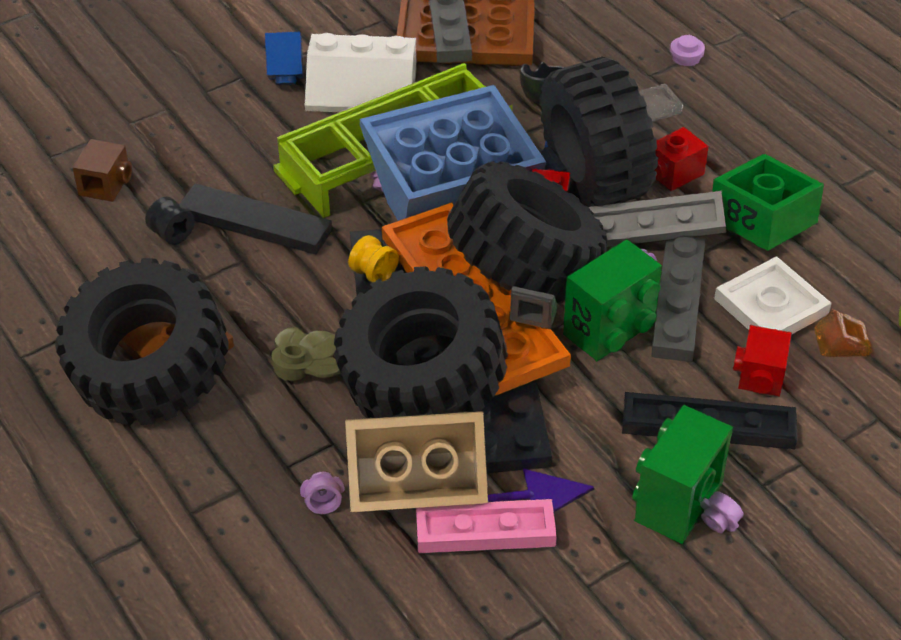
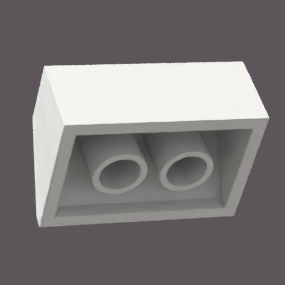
(356, 69)

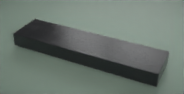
(257, 218)
(751, 422)

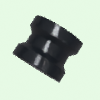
(170, 220)

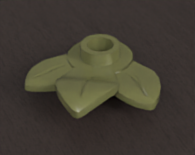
(304, 354)

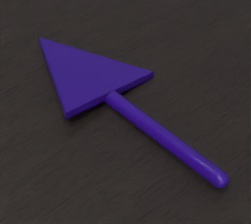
(545, 487)

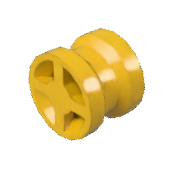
(373, 259)

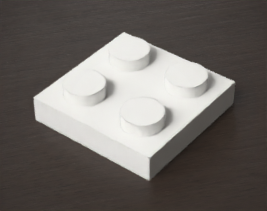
(772, 298)

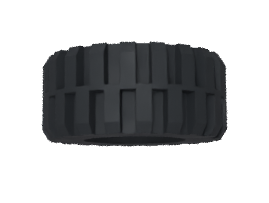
(599, 131)
(524, 229)
(116, 306)
(413, 308)

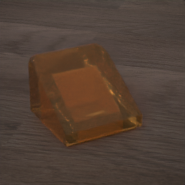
(842, 336)

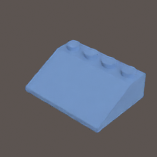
(435, 146)

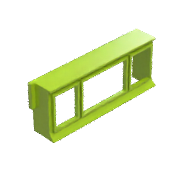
(344, 130)

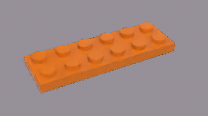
(426, 242)

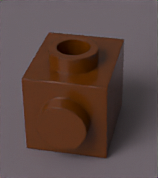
(102, 170)

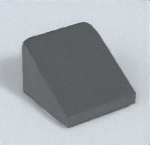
(532, 307)

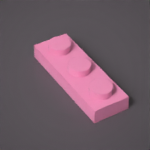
(486, 526)

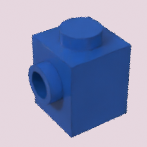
(284, 57)

